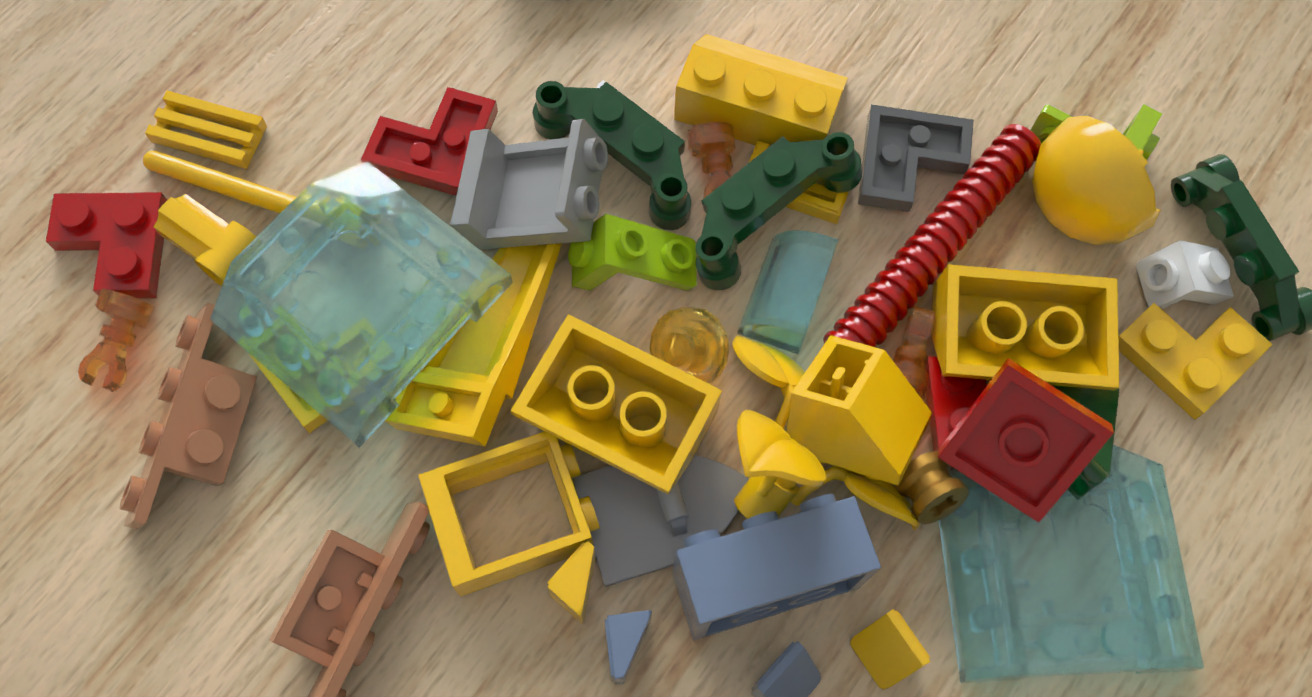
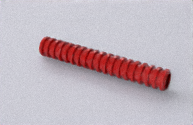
(939, 238)

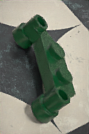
(630, 137)
(764, 190)
(1252, 244)

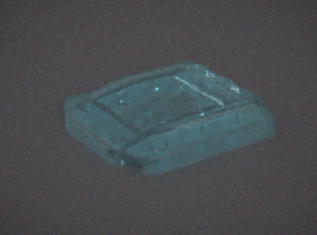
(354, 295)
(1078, 591)

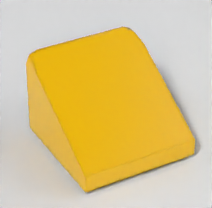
(573, 581)
(889, 650)

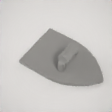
(646, 525)

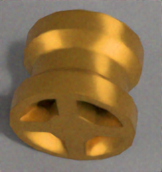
(931, 488)

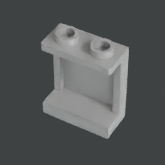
(530, 189)

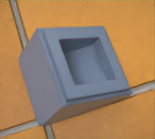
(624, 638)
(789, 676)

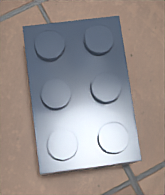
(773, 565)

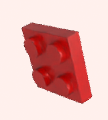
(1025, 440)

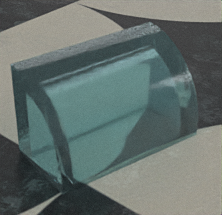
(788, 289)

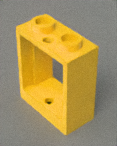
(444, 482)

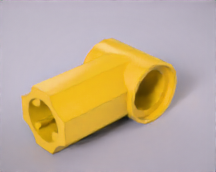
(202, 235)

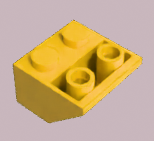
(858, 411)

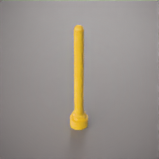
(217, 181)

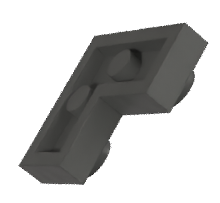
(901, 142)

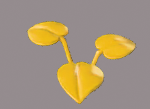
(779, 462)

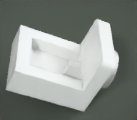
(1185, 273)

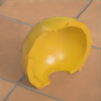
(1094, 183)

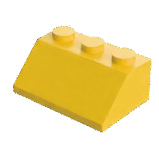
(756, 93)
(1041, 320)
(618, 404)

